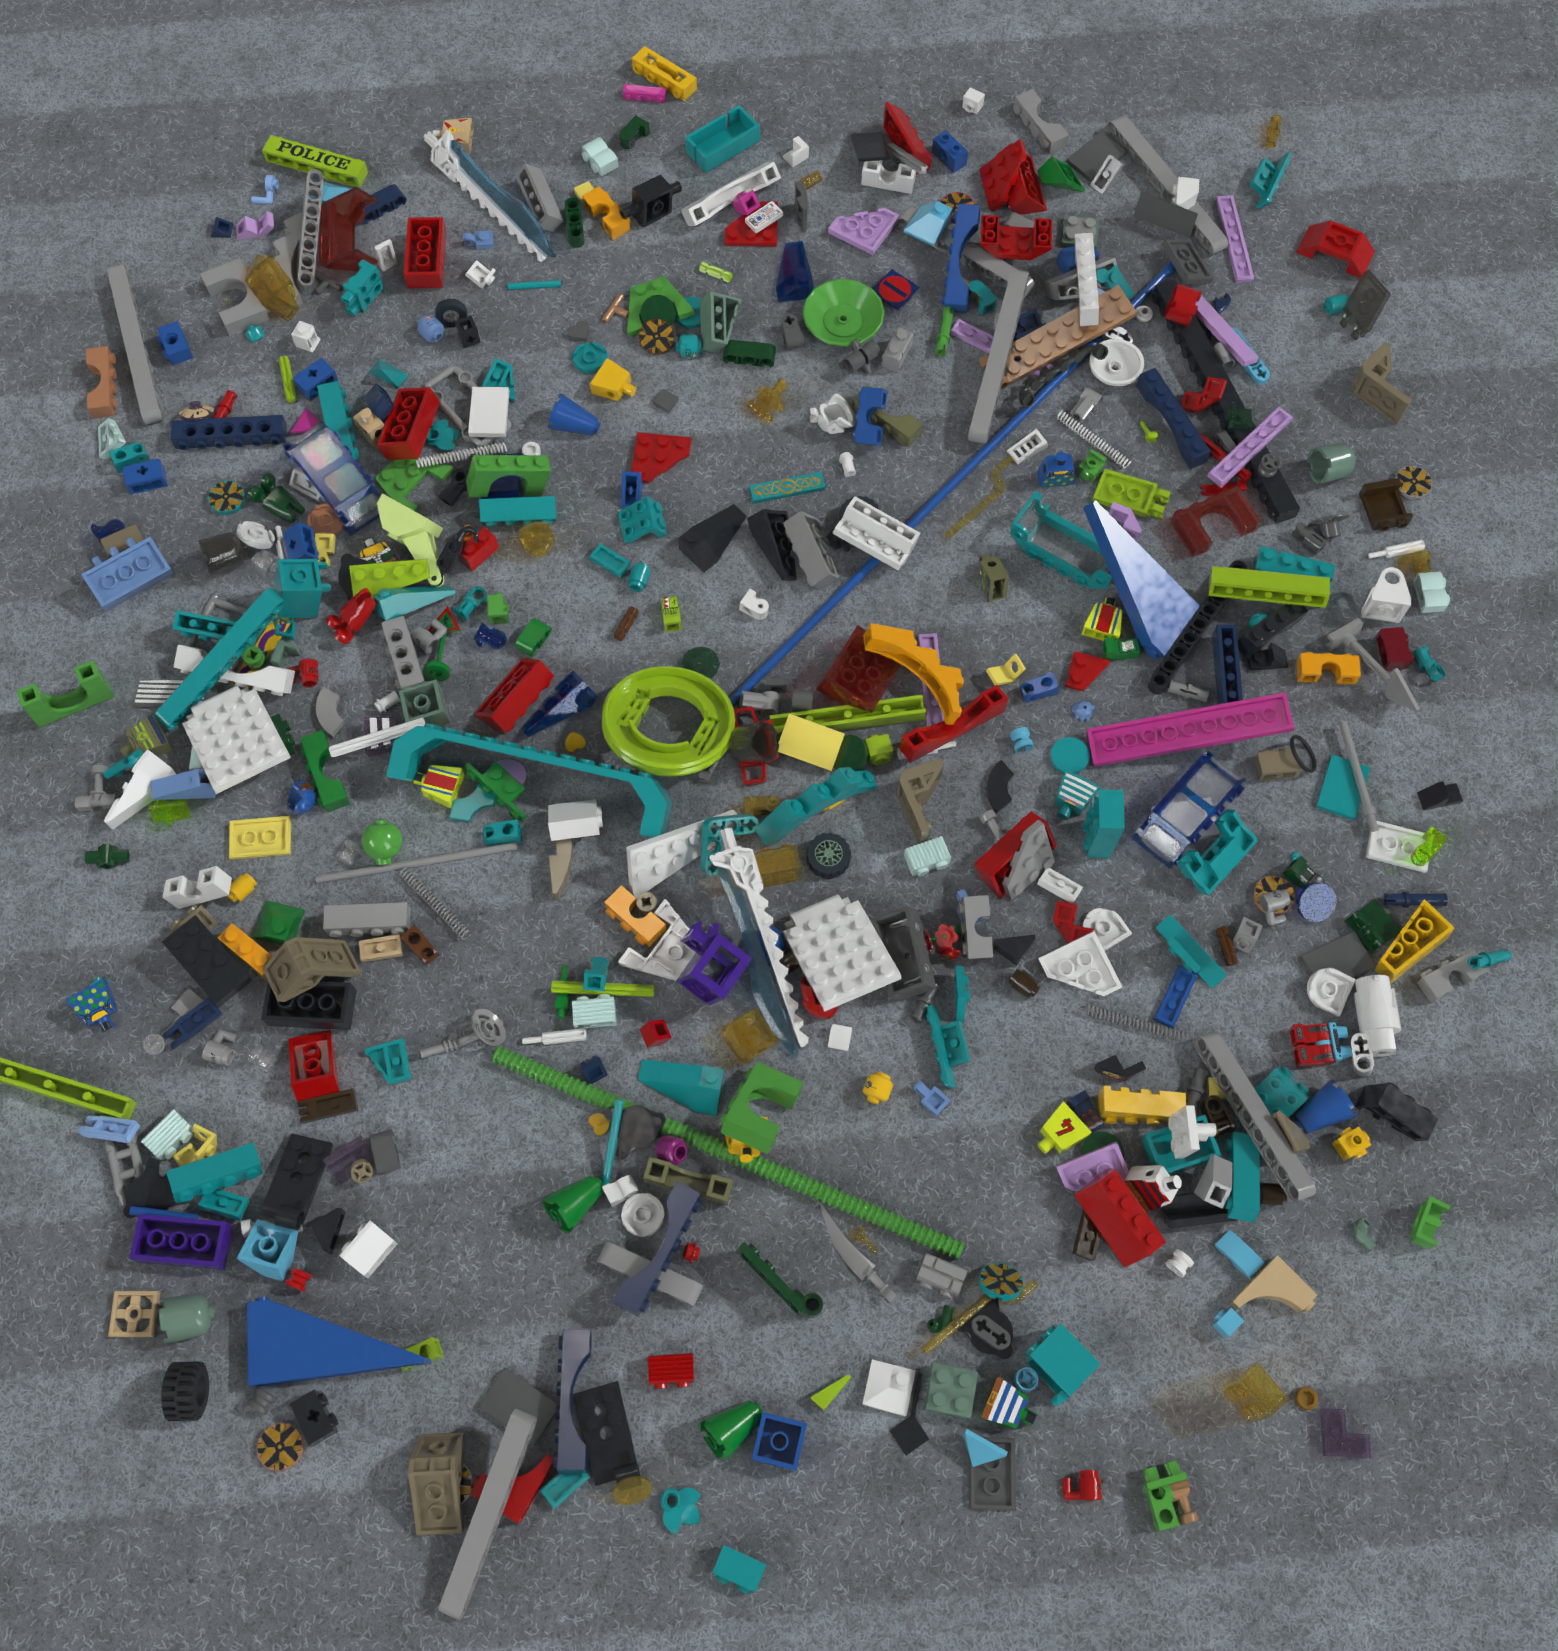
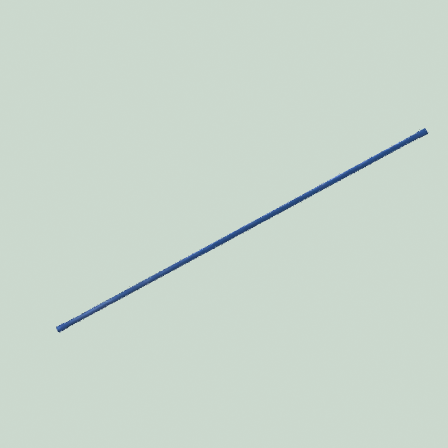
(1167, 271)

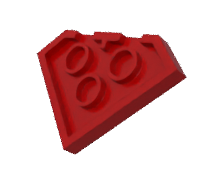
(1001, 174)
(740, 234)
(658, 454)

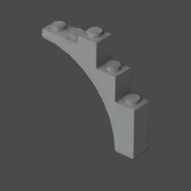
(287, 248)

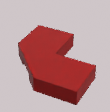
(1212, 393)
(1064, 920)

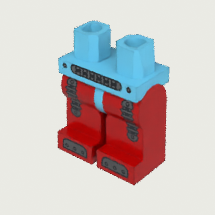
(1319, 1044)

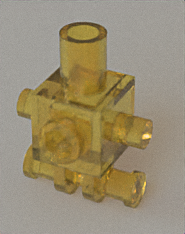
(770, 399)

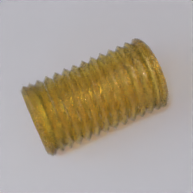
(810, 180)

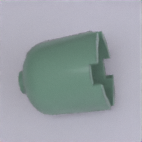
(1331, 462)
(185, 1317)

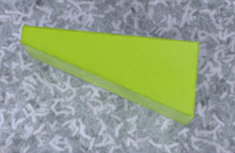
(825, 1397)

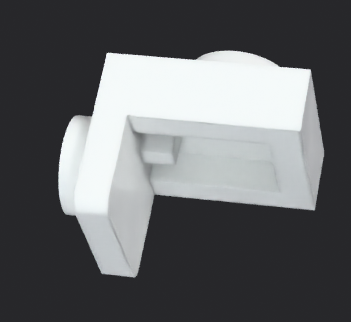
(480, 275)

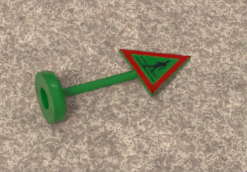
(438, 669)

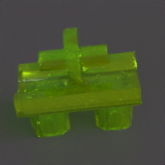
(170, 811)

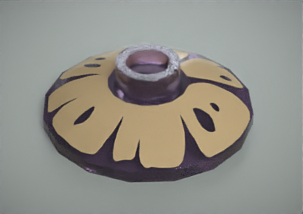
(196, 411)

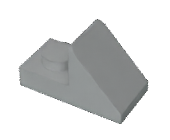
(1107, 174)

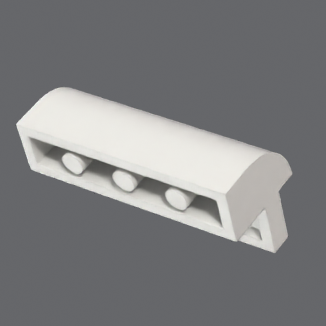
(876, 533)

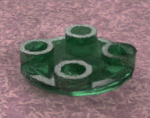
(702, 661)

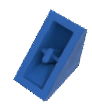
(631, 488)

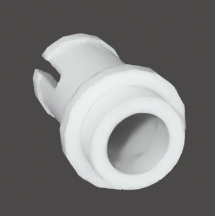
(847, 463)
(386, 702)

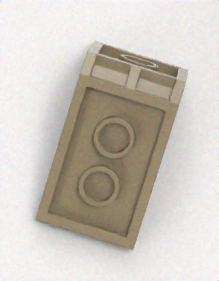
(1377, 392)
(919, 783)
(304, 962)
(435, 1481)

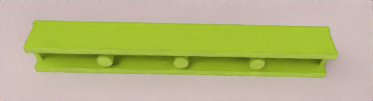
(850, 718)
(65, 1090)

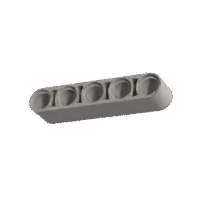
(629, 1263)

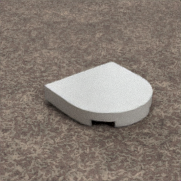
(1107, 926)
(1329, 990)

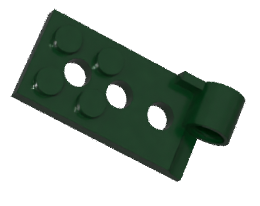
(766, 1271)

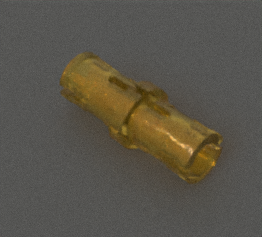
(1273, 131)

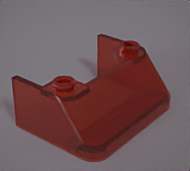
(338, 230)

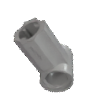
(1087, 403)
(765, 702)

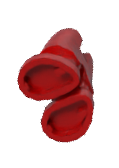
(352, 616)

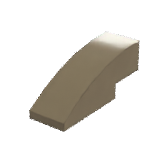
(561, 866)

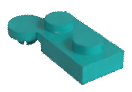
(1112, 278)
(119, 767)
(224, 1204)

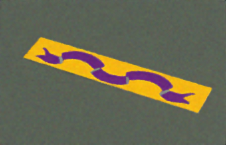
(266, 643)

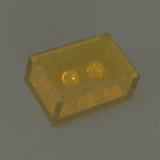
(778, 865)
(1254, 1393)

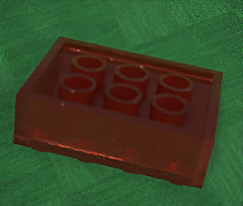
(857, 674)

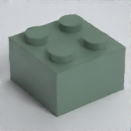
(425, 702)
(951, 1391)

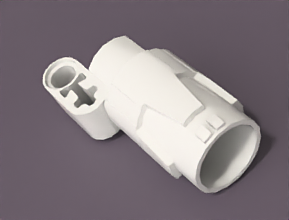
(1377, 1021)

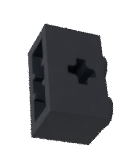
(314, 1430)

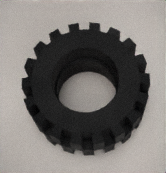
(185, 1391)

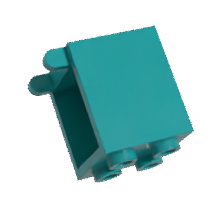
(300, 587)
(1061, 1362)

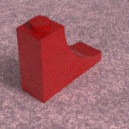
(523, 1490)

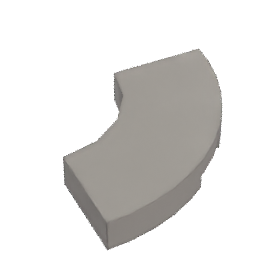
(327, 712)

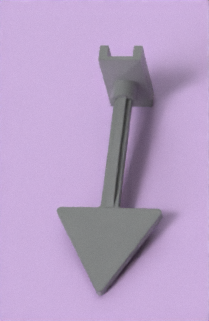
(1396, 686)

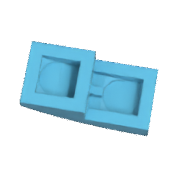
(1240, 1254)

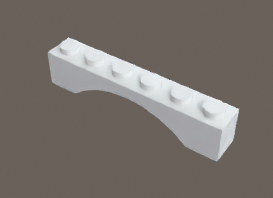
(720, 198)
(1086, 279)
(270, 678)

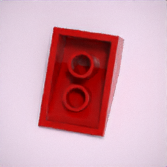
(313, 1065)

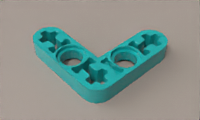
(715, 836)

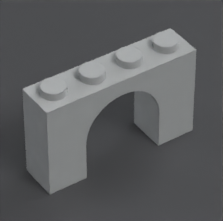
(233, 276)

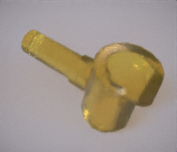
(865, 1240)

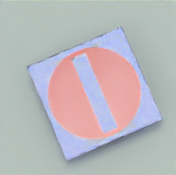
(895, 289)

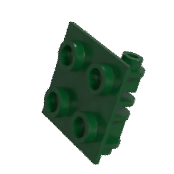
(1373, 925)

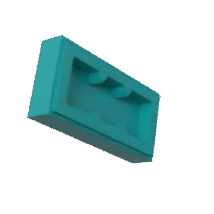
(610, 560)
(562, 1487)

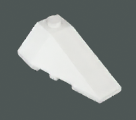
(138, 791)

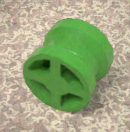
(258, 660)

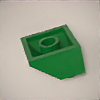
(1059, 175)
(278, 923)

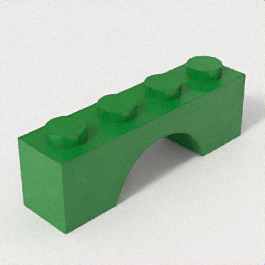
(331, 792)

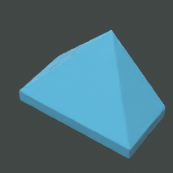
(980, 1449)

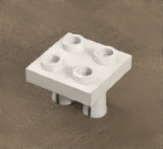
(1187, 1132)

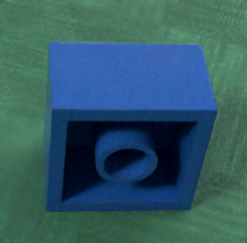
(779, 1441)

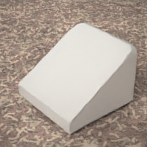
(839, 1037)

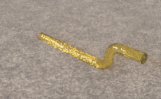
(988, 500)
(968, 1313)

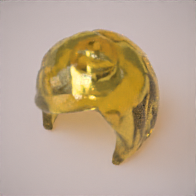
(537, 538)

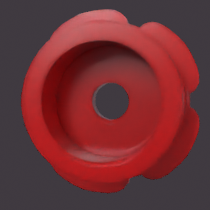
(691, 1252)

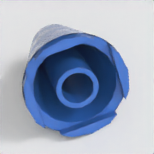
(572, 418)
(1325, 1109)

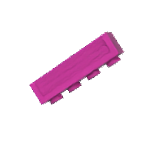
(644, 93)

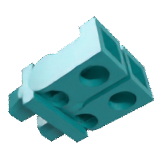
(362, 288)

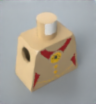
(461, 129)
(367, 424)

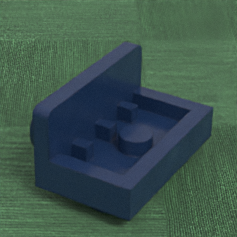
(1027, 323)

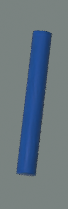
(149, 1211)

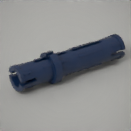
(1406, 899)

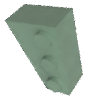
(717, 320)

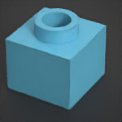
(1227, 1322)

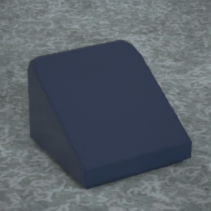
(221, 228)

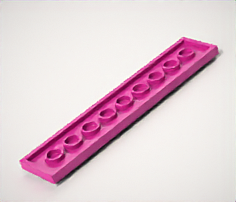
(1190, 729)

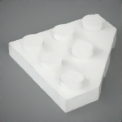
(1082, 965)

